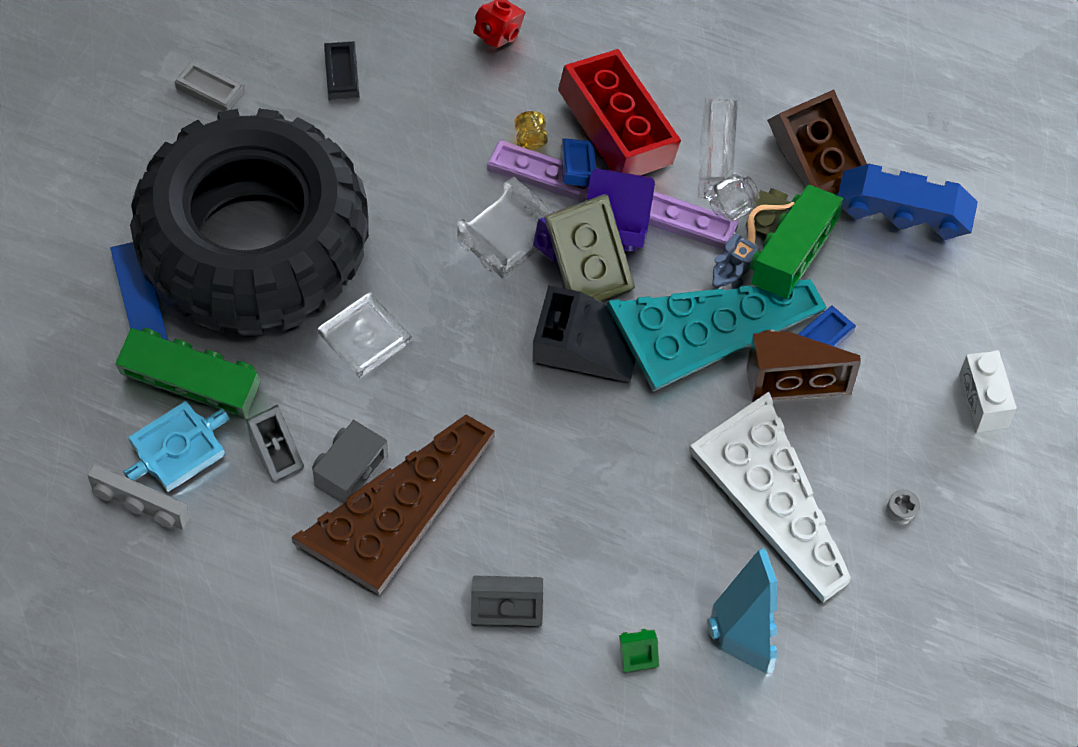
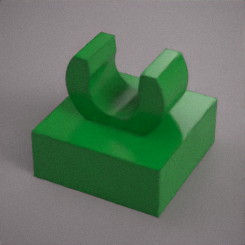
(639, 650)

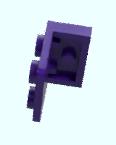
(630, 201)

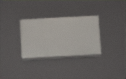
(209, 86)

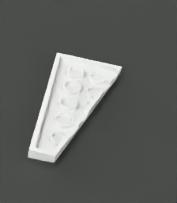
(767, 483)

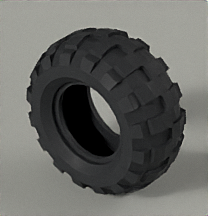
(235, 160)

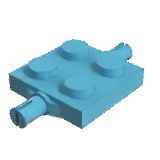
(176, 446)

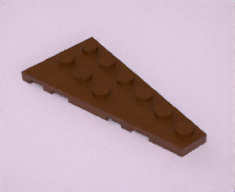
(391, 513)

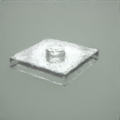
(364, 334)

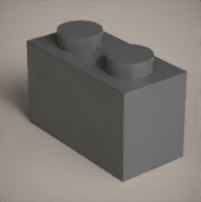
(349, 461)

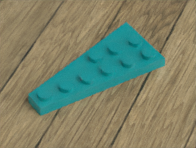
(699, 328)

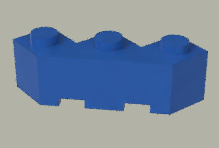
(908, 200)

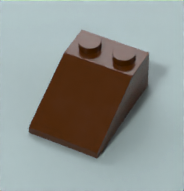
(818, 141)
(798, 367)

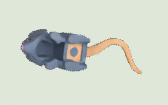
(739, 253)

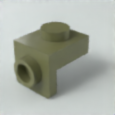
(767, 220)

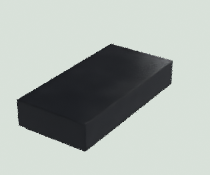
(341, 70)

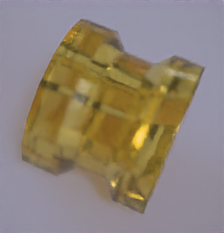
(531, 130)

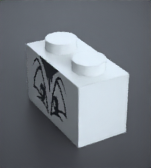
(987, 391)

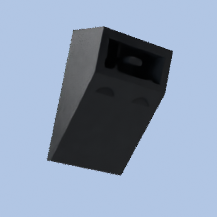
(581, 336)

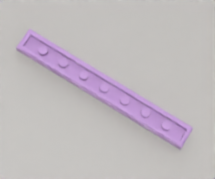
(665, 214)

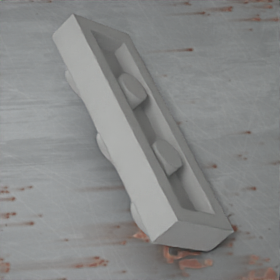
(138, 497)

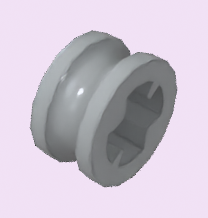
(912, 504)

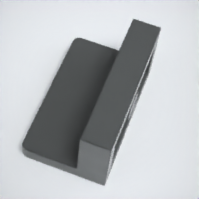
(507, 600)

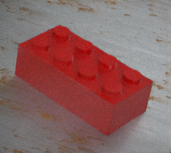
(618, 114)

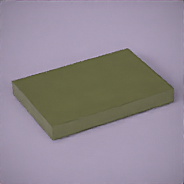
(590, 249)

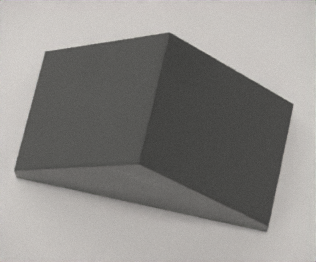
(274, 443)

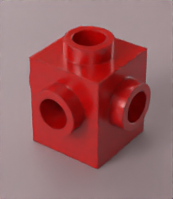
(498, 22)

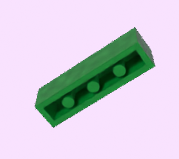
(795, 241)
(188, 371)

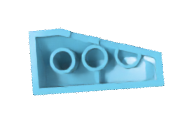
(744, 615)

